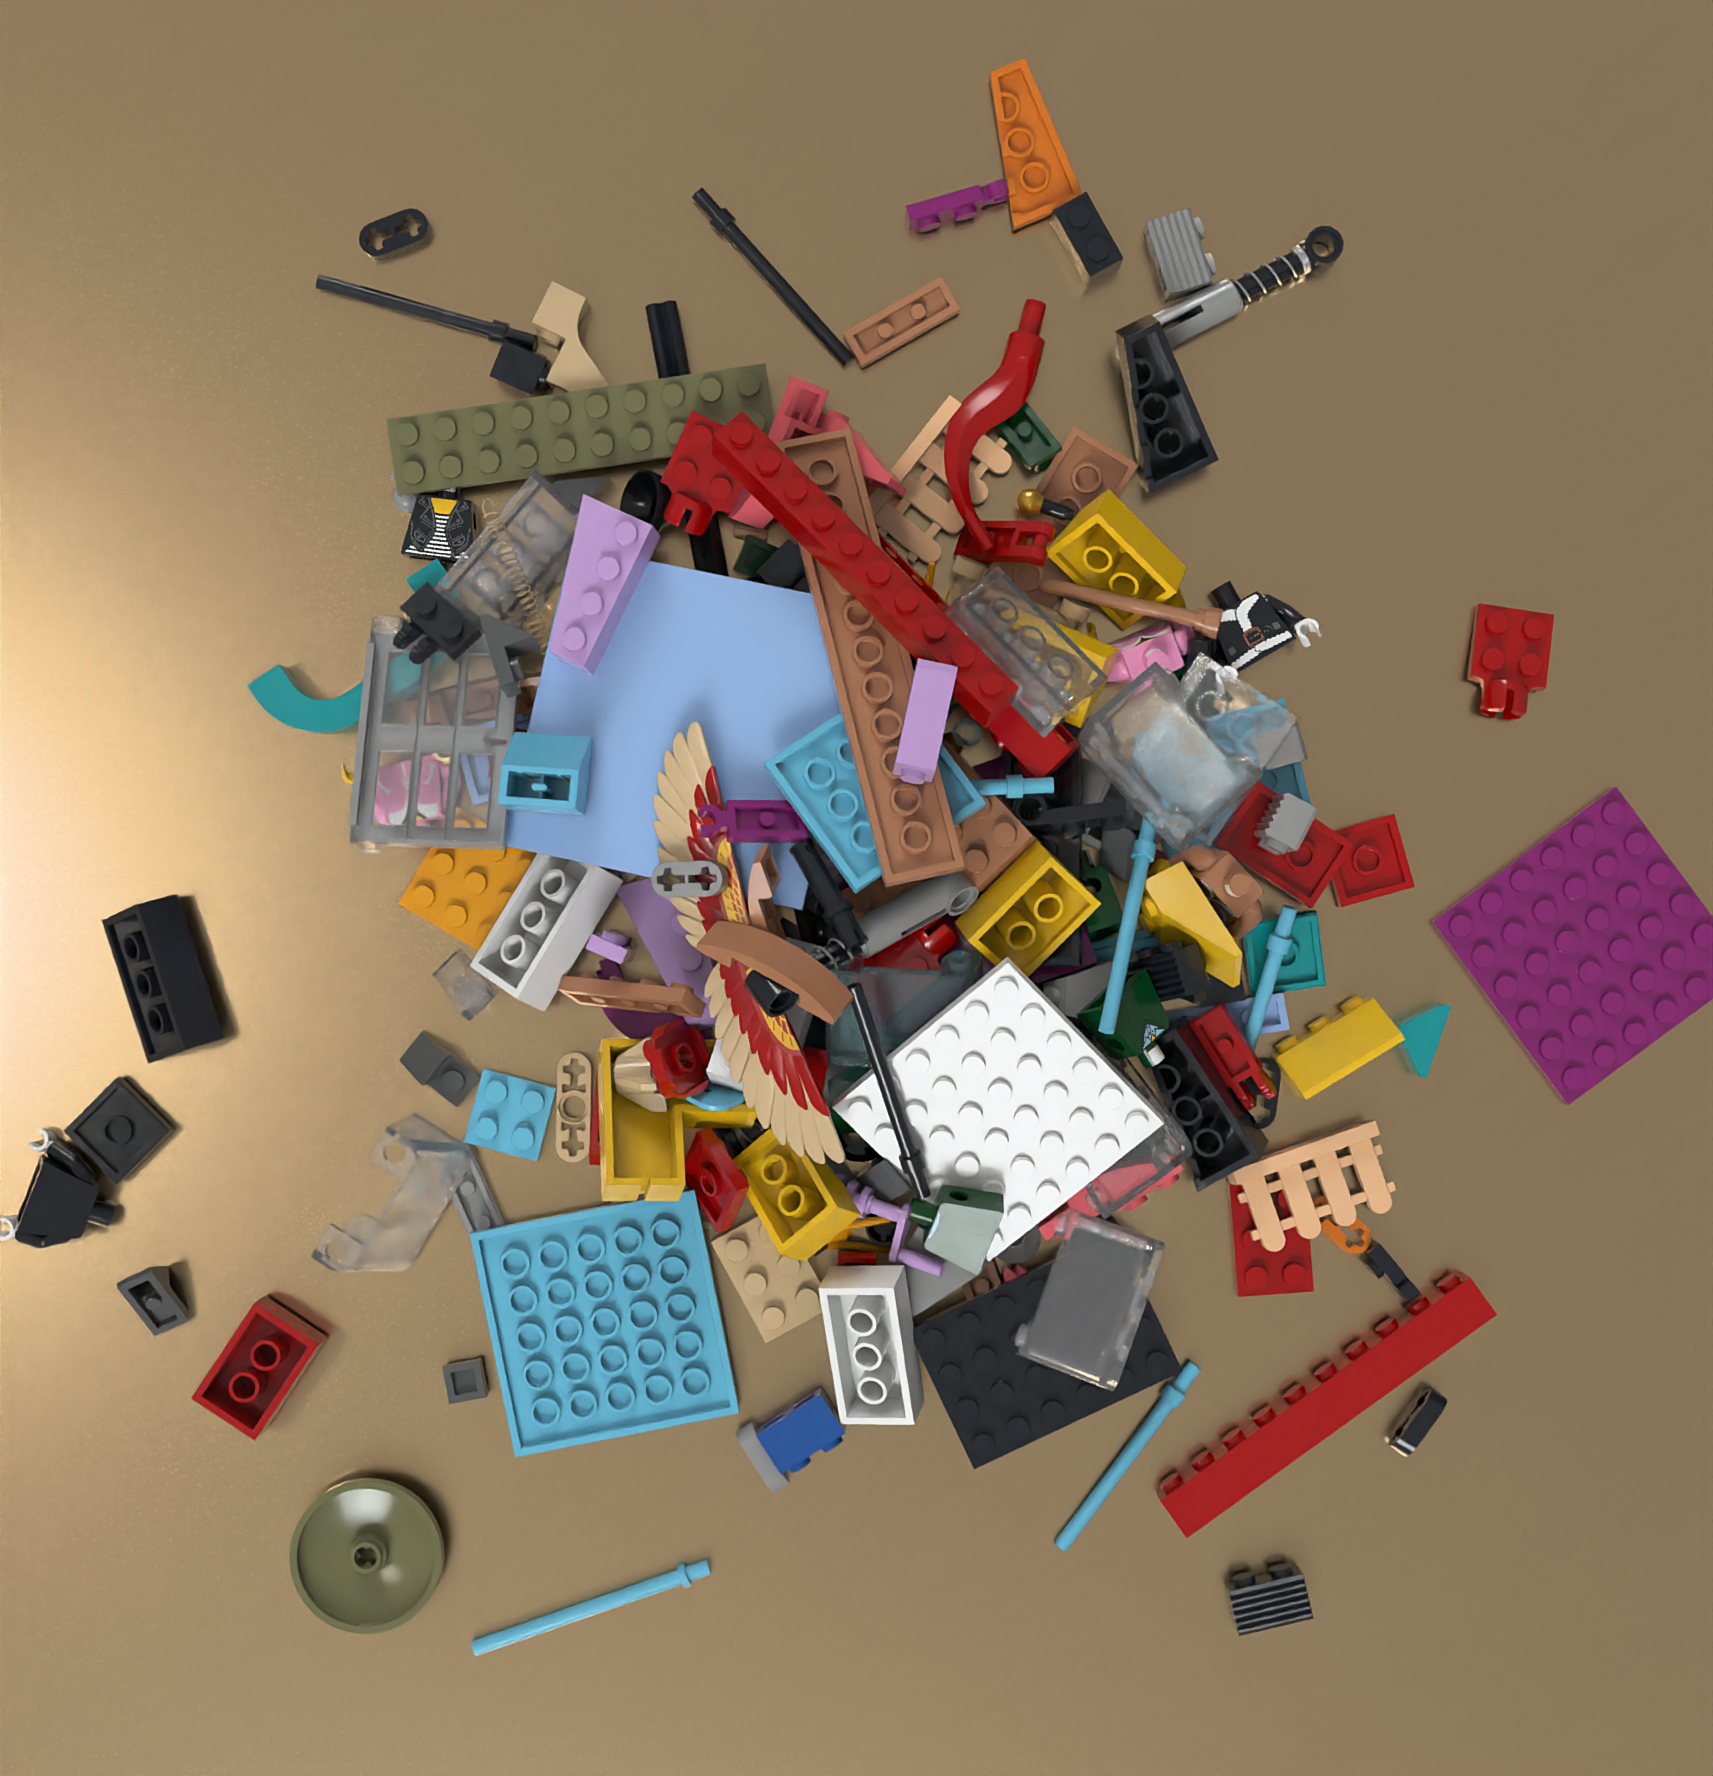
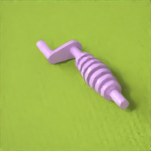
(867, 1204)

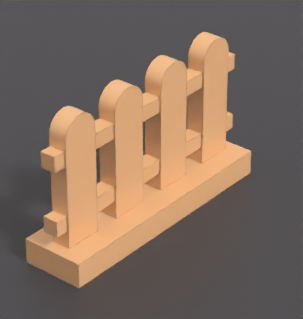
(943, 514)
(1332, 1181)

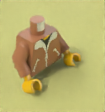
(1224, 884)

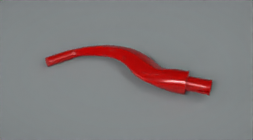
(989, 406)

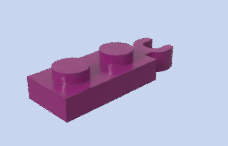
(958, 204)
(754, 822)

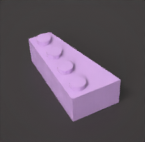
(600, 578)
(666, 942)

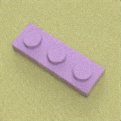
(612, 946)

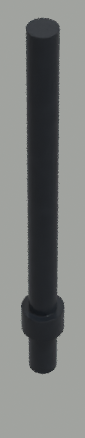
(724, 223)
(495, 330)
(910, 1158)

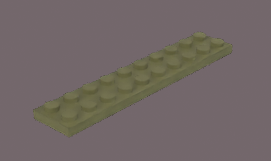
(567, 429)

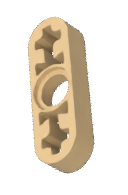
(564, 1077)

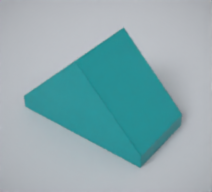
(1422, 1035)

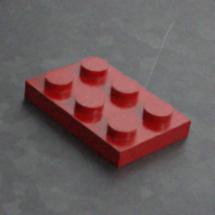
(1298, 873)
(1262, 1270)

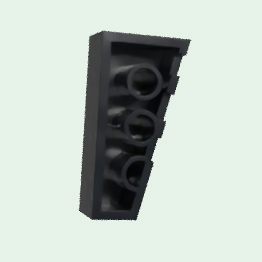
(1162, 414)
(1204, 1108)

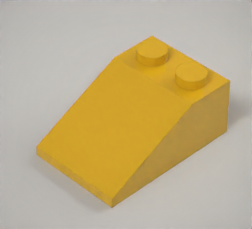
(1179, 910)
(795, 1197)

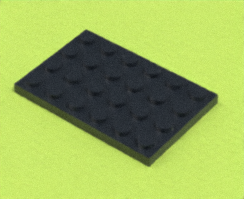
(1006, 1399)

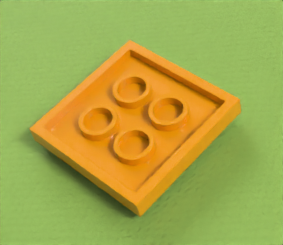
(466, 889)

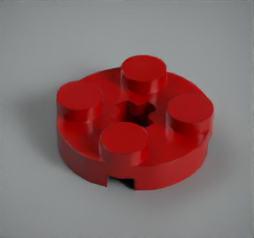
(673, 1076)

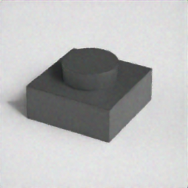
(465, 1380)

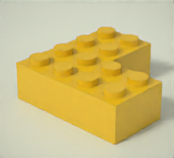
(646, 1148)

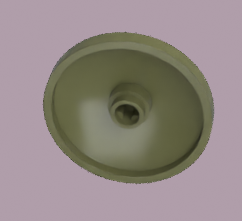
(366, 1556)

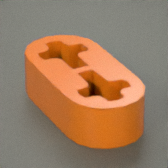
(1334, 1233)

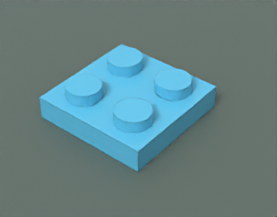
(510, 1114)

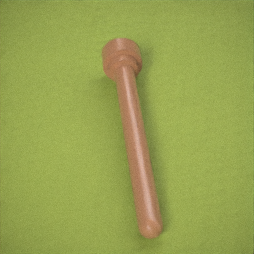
(1204, 620)

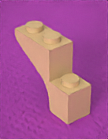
(561, 320)

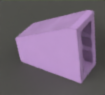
(924, 721)

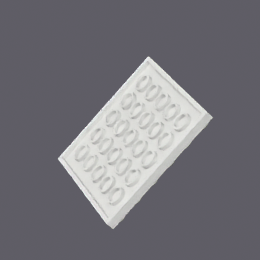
(1004, 1102)

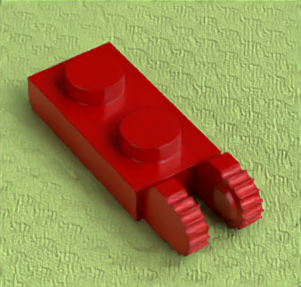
(1231, 1053)

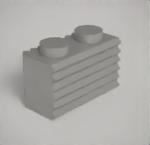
(1179, 253)
(1285, 824)

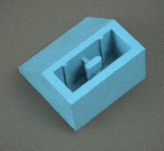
(546, 773)

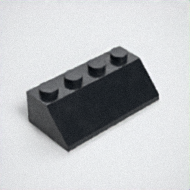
(162, 978)

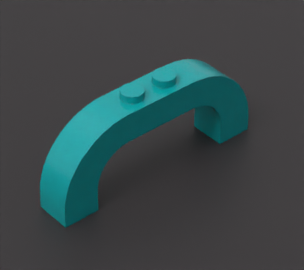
(288, 703)

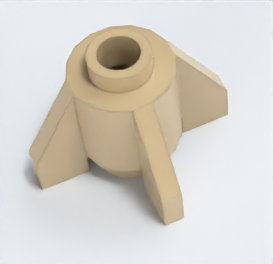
(636, 1080)

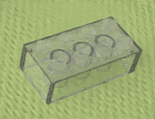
(1028, 648)

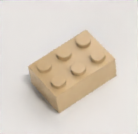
(773, 1287)

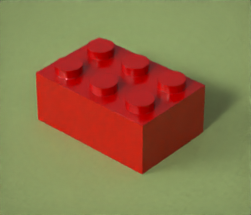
(259, 1367)

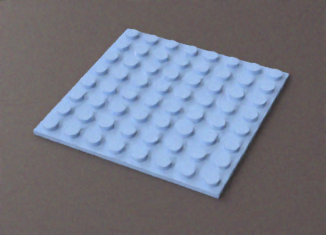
(684, 652)

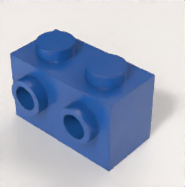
(801, 1432)

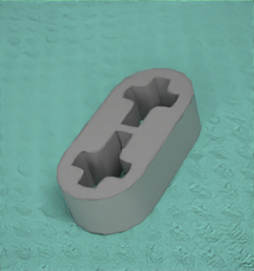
(689, 869)
(760, 1458)

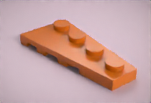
(1031, 151)

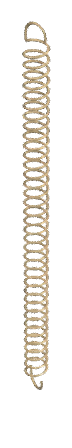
(519, 579)

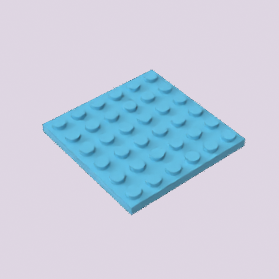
(604, 1323)

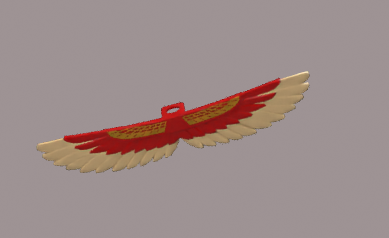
(759, 1047)

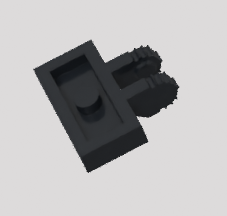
(439, 621)

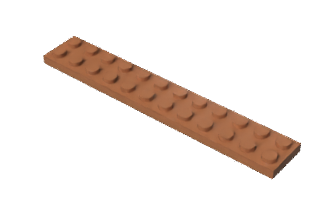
(872, 685)

